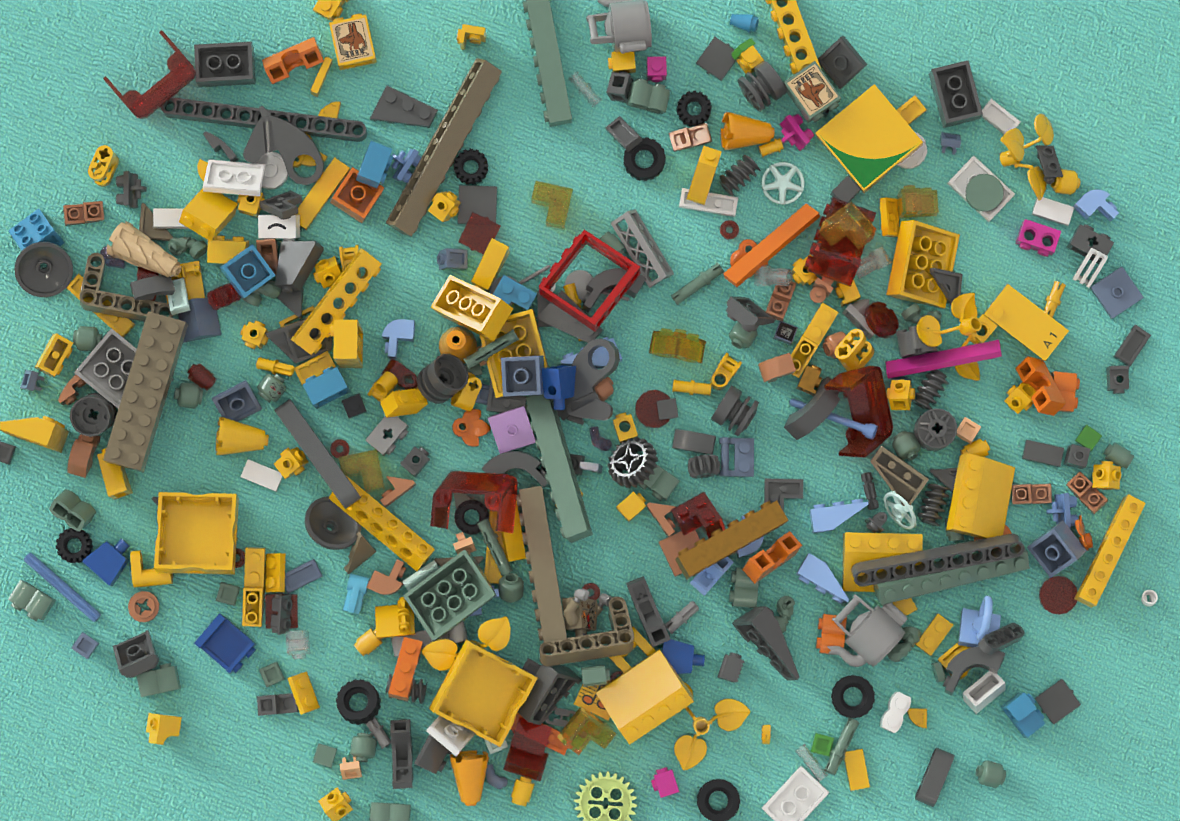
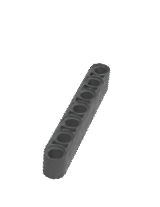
(317, 454)

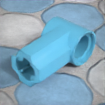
(356, 591)

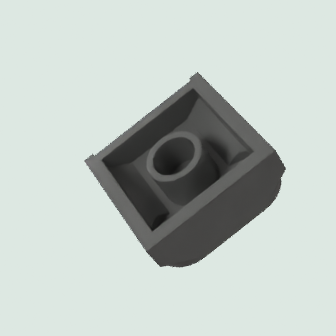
(747, 313)
(136, 655)

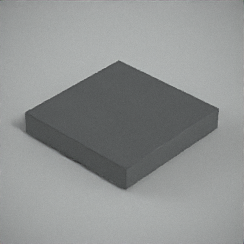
(841, 62)
(479, 200)

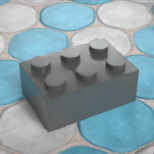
(224, 64)
(955, 94)

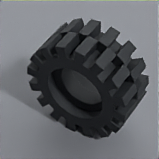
(694, 97)
(471, 155)
(463, 508)
(82, 553)

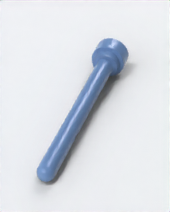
(868, 430)

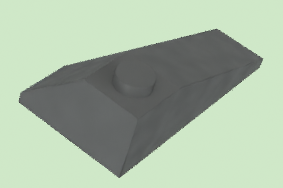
(764, 631)

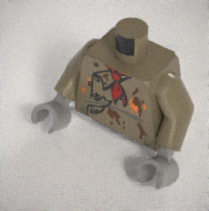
(581, 612)

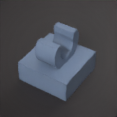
(950, 140)
(29, 381)
(85, 645)

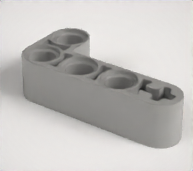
(457, 635)

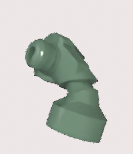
(180, 245)
(268, 289)
(913, 314)
(785, 608)
(911, 636)

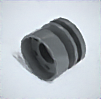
(762, 86)
(442, 378)
(735, 411)
(83, 419)
(929, 439)

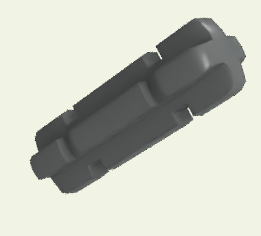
(870, 492)

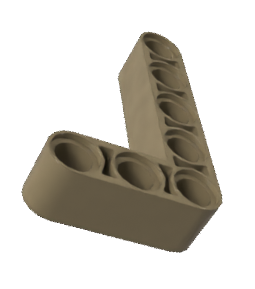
(118, 300)
(593, 641)

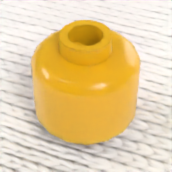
(1067, 183)

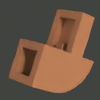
(776, 367)
(82, 455)
(387, 584)

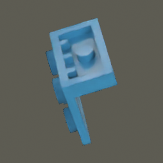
(34, 229)

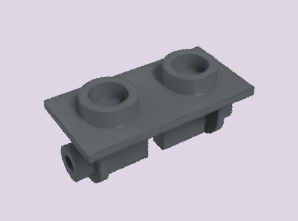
(1049, 163)
(876, 523)
(282, 604)

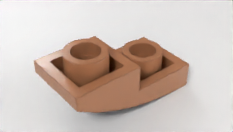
(83, 213)
(780, 300)
(69, 392)
(1083, 490)
(1032, 494)

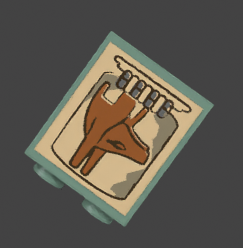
(812, 92)

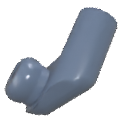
(494, 780)

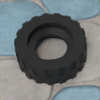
(645, 173)
(867, 699)
(368, 712)
(703, 800)

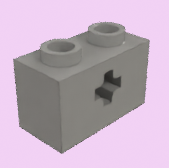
(377, 436)

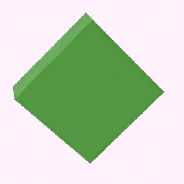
(742, 47)
(1088, 437)
(822, 744)

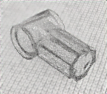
(874, 261)
(772, 276)

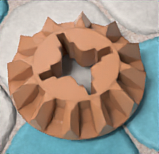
(135, 610)

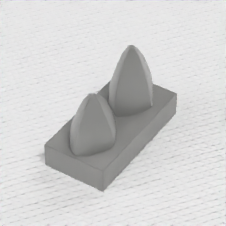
(855, 313)

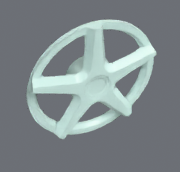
(783, 183)
(899, 510)

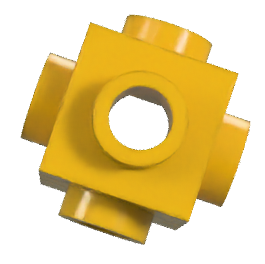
(444, 206)
(250, 208)
(327, 271)
(798, 274)
(257, 341)
(900, 394)
(1020, 397)
(291, 462)
(1106, 476)
(336, 804)

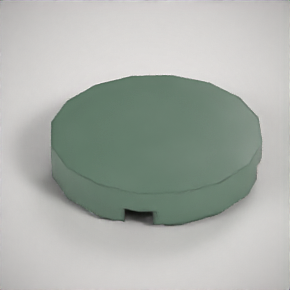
(984, 192)

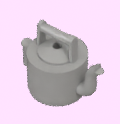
(625, 25)
(871, 633)

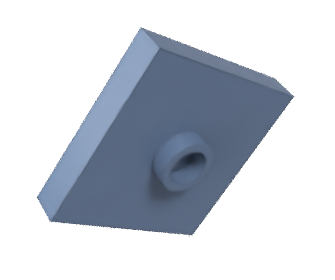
(1116, 292)

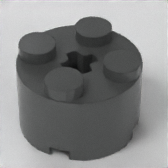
(911, 344)

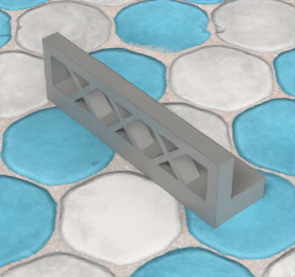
(645, 242)

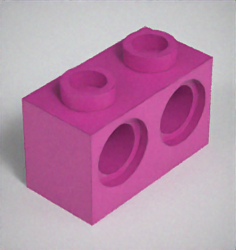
(1039, 232)

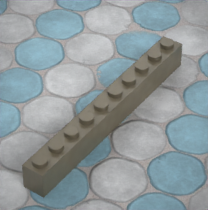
(444, 147)

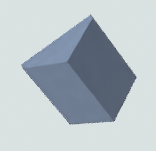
(201, 320)
(237, 402)

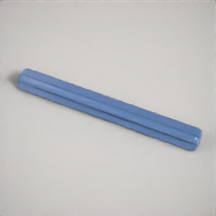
(62, 587)

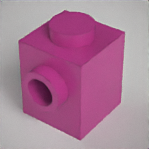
(656, 69)
(664, 782)

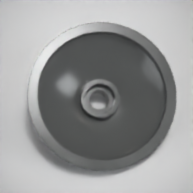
(40, 280)
(326, 514)

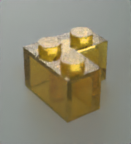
(557, 199)
(917, 202)
(850, 223)
(677, 345)
(368, 465)
(583, 728)

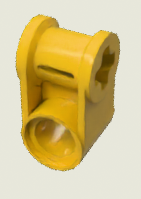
(347, 255)
(727, 369)
(383, 386)
(466, 398)

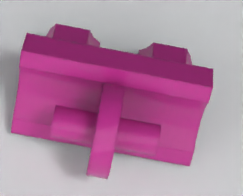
(794, 133)

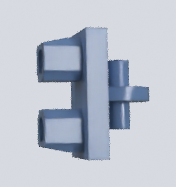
(402, 173)
(1061, 509)

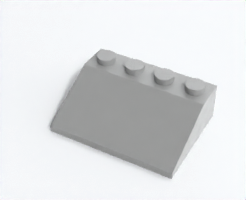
(108, 367)

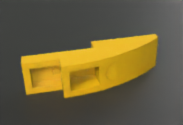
(812, 337)
(254, 587)

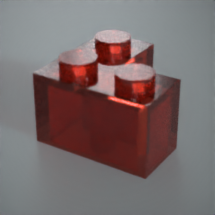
(697, 513)

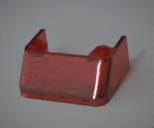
(180, 75)
(867, 405)
(499, 493)

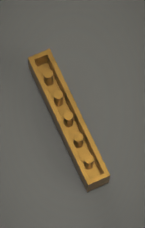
(731, 539)

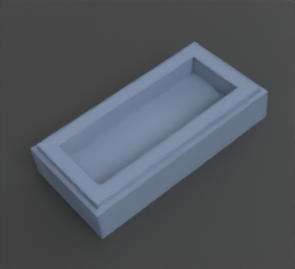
(302, 576)

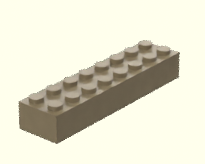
(145, 392)
(542, 563)

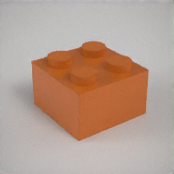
(356, 197)

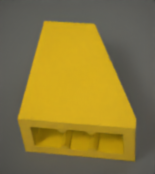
(704, 175)
(490, 265)
(114, 477)

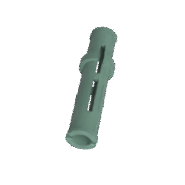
(696, 284)
(490, 349)
(492, 542)
(839, 751)

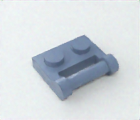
(742, 457)

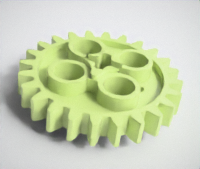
(606, 784)

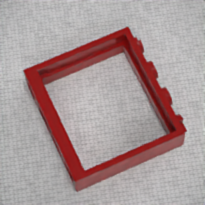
(613, 298)

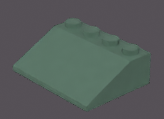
(450, 595)

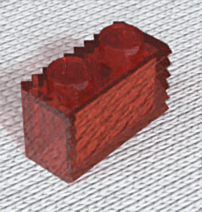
(525, 764)

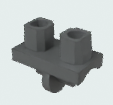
(131, 189)

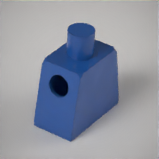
(559, 384)
(108, 561)
(682, 656)

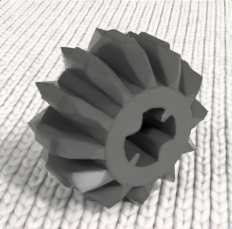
(703, 466)

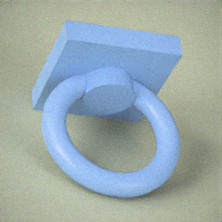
(977, 624)

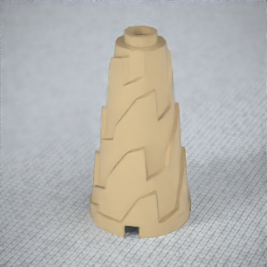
(138, 249)

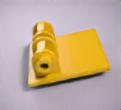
(193, 279)
(394, 620)

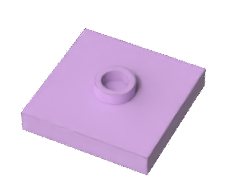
(512, 429)

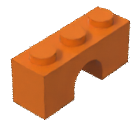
(303, 54)
(1047, 396)
(767, 561)
(405, 669)

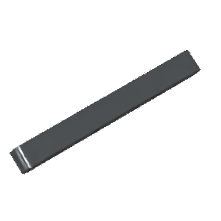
(946, 563)

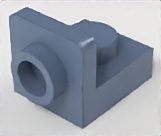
(452, 259)

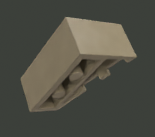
(898, 474)

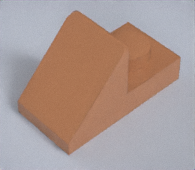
(269, 251)
(401, 487)
(658, 512)

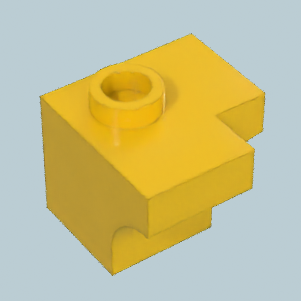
(162, 727)

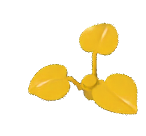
(1014, 142)
(965, 309)
(493, 633)
(729, 717)

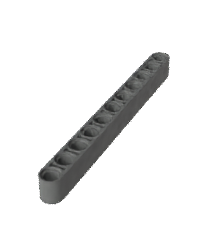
(255, 115)

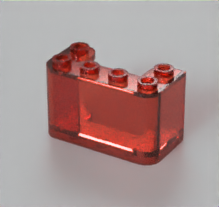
(840, 260)

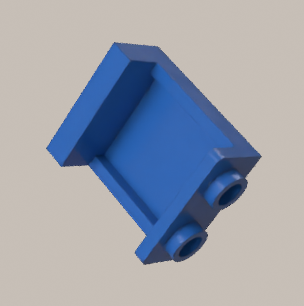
(226, 644)

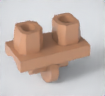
(821, 290)

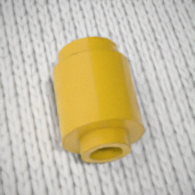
(977, 448)
(367, 642)
(522, 791)

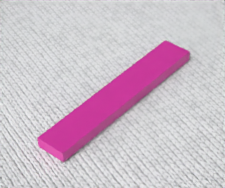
(943, 359)

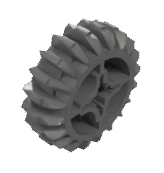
(628, 459)

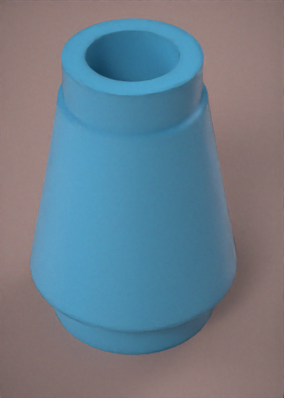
(746, 22)

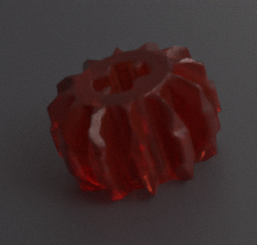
(222, 296)

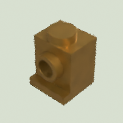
(810, 379)

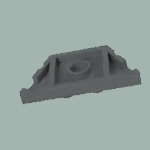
(282, 336)

